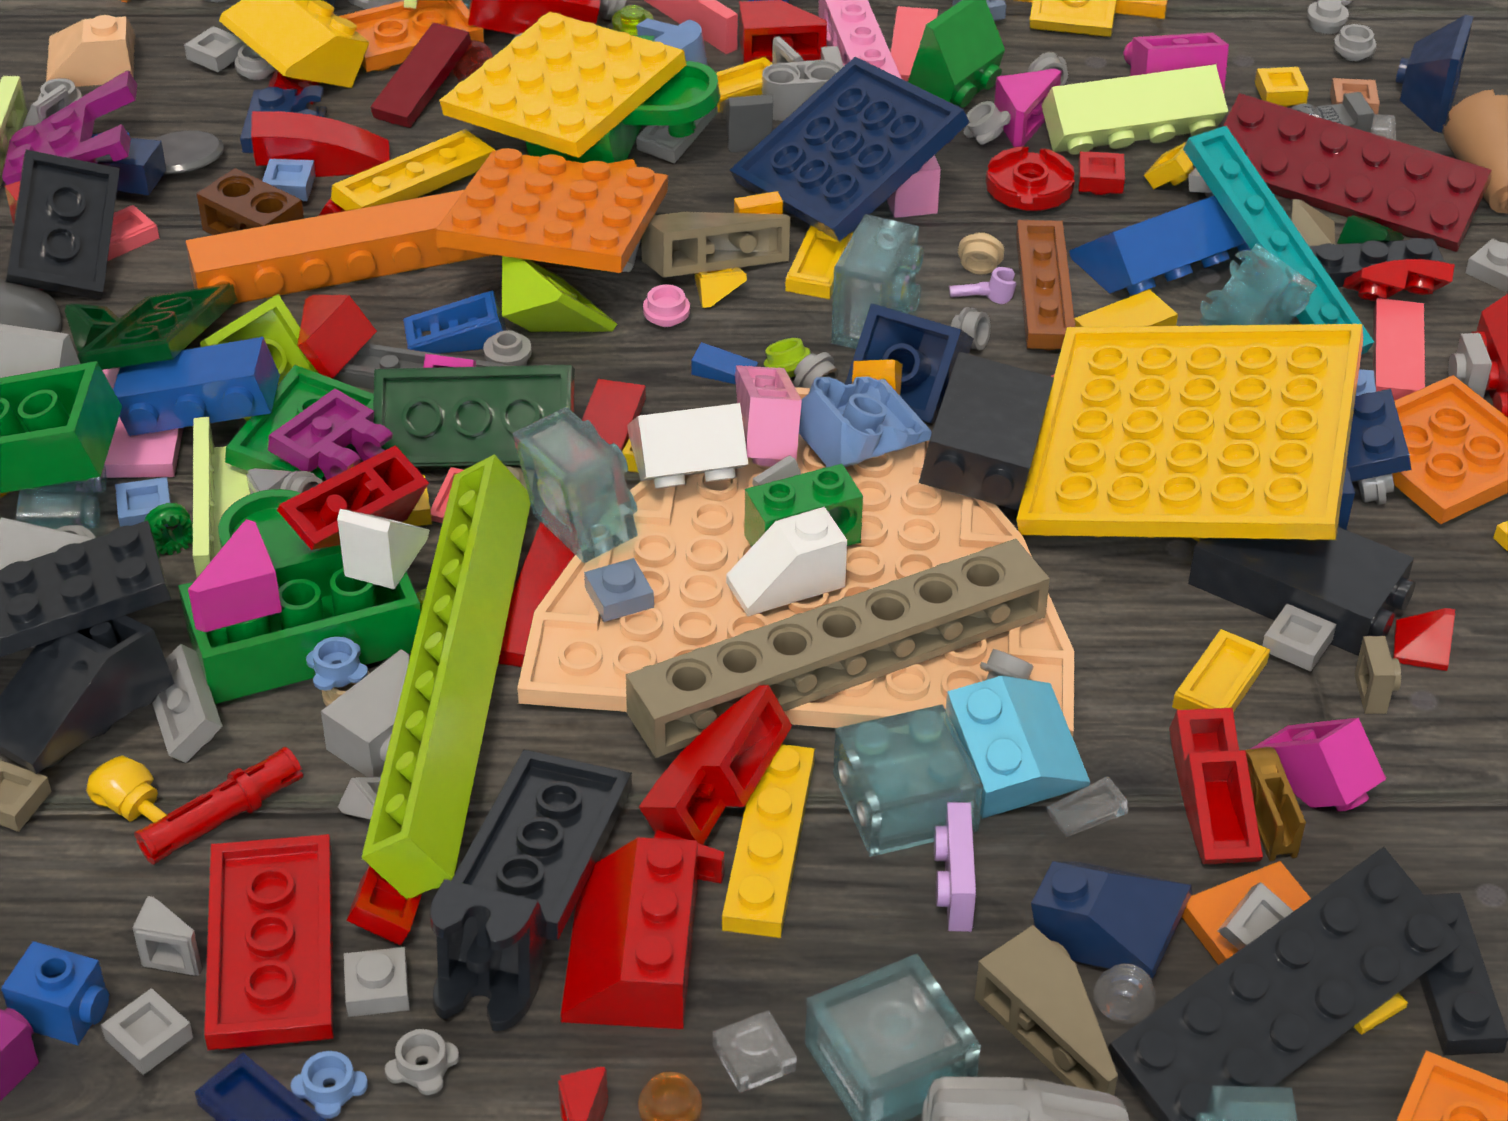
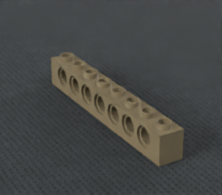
(840, 643)

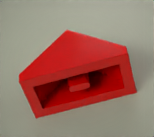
(332, 332)

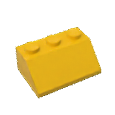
(300, 38)

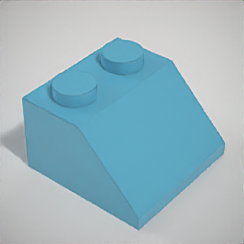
(1016, 742)

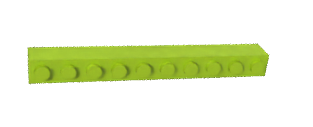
(448, 682)

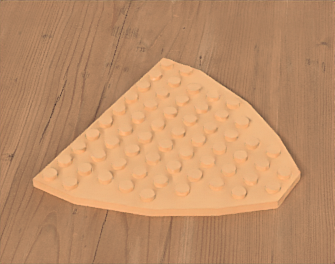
(697, 536)

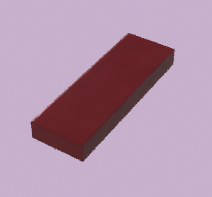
(421, 75)

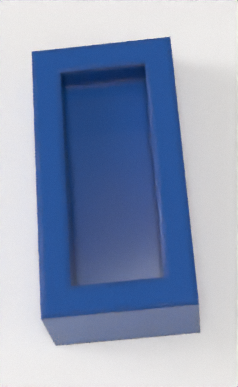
(717, 363)

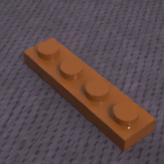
(1044, 283)

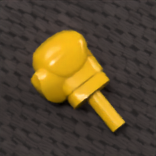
(125, 789)

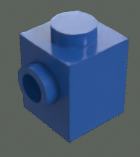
(57, 992)

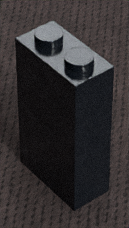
(986, 431)
(1338, 580)

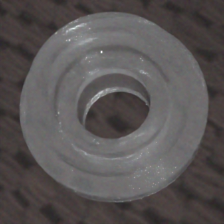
(1129, 982)

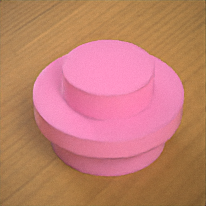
(666, 306)

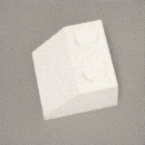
(688, 444)

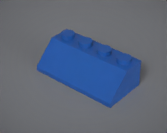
(1159, 247)

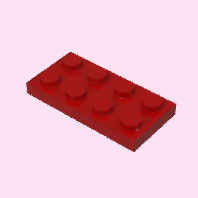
(269, 943)

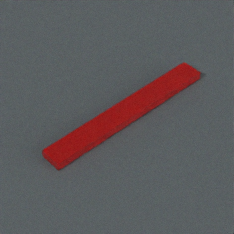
(610, 411)

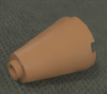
(1480, 137)

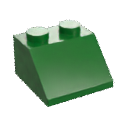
(959, 53)

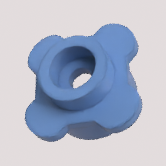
(336, 663)
(326, 1069)

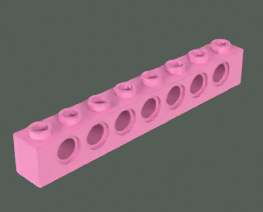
(857, 34)

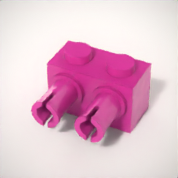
(1177, 52)

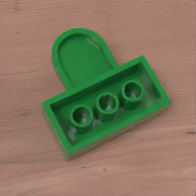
(676, 105)
(314, 605)

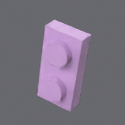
(957, 883)

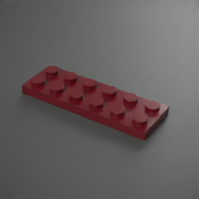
(1359, 172)

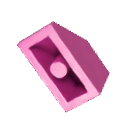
(1327, 762)

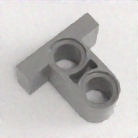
(797, 81)

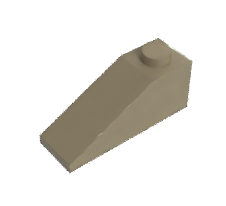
(714, 241)
(1044, 1004)

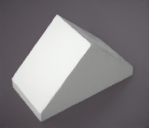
(378, 547)

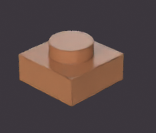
(1366, 87)

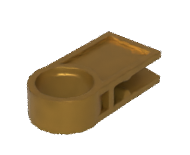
(1275, 804)

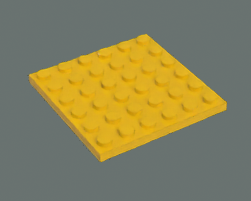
(1196, 432)

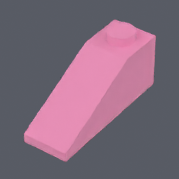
(768, 413)

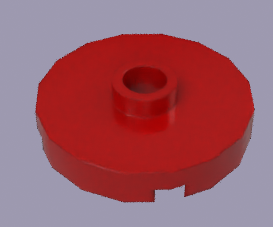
(1030, 178)

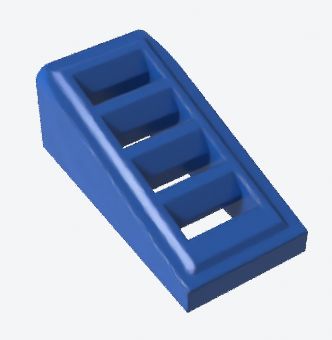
(465, 323)

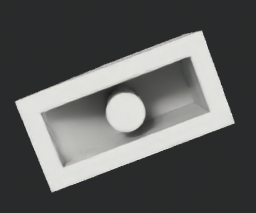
(791, 563)

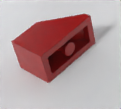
(773, 18)

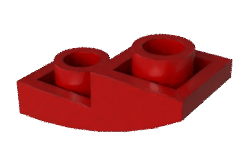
(1391, 277)

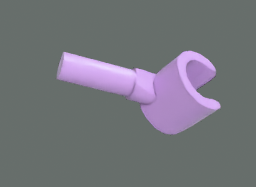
(998, 290)

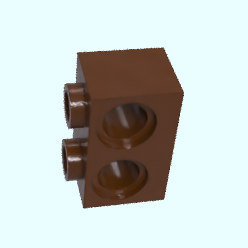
(243, 203)

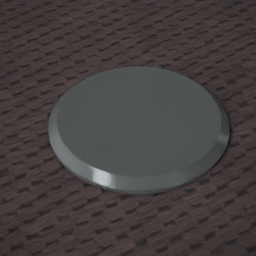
(189, 150)

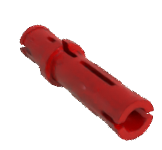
(206, 812)

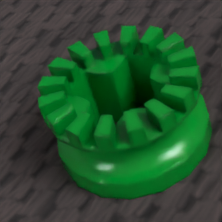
(173, 515)

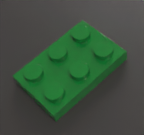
(293, 395)

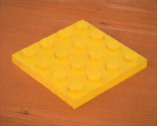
(563, 83)

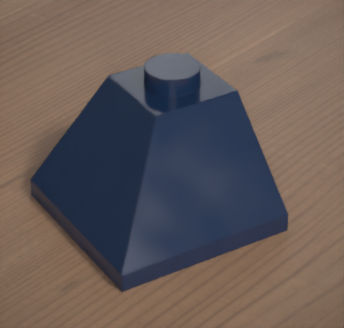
(1434, 72)
(923, 348)
(1109, 914)

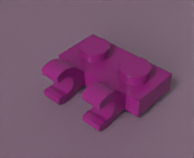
(324, 429)

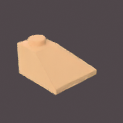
(92, 51)

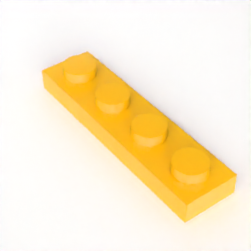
(413, 172)
(769, 845)

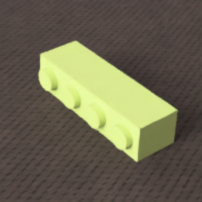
(1134, 109)

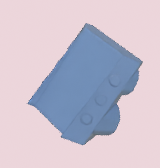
(857, 420)

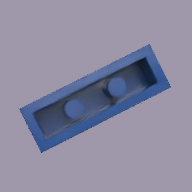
(205, 381)

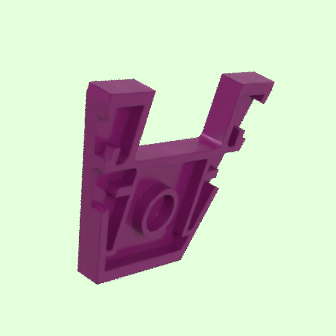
(71, 129)

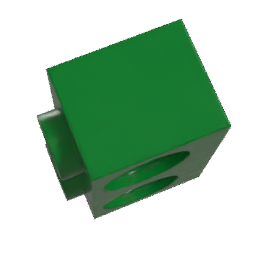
(802, 493)

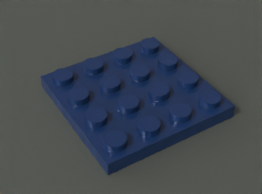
(850, 147)

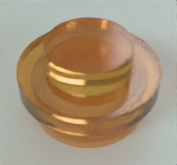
(670, 1098)

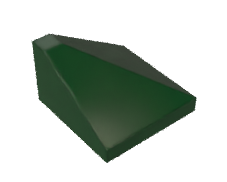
(1362, 230)
(88, 322)

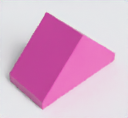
(1022, 98)
(236, 583)

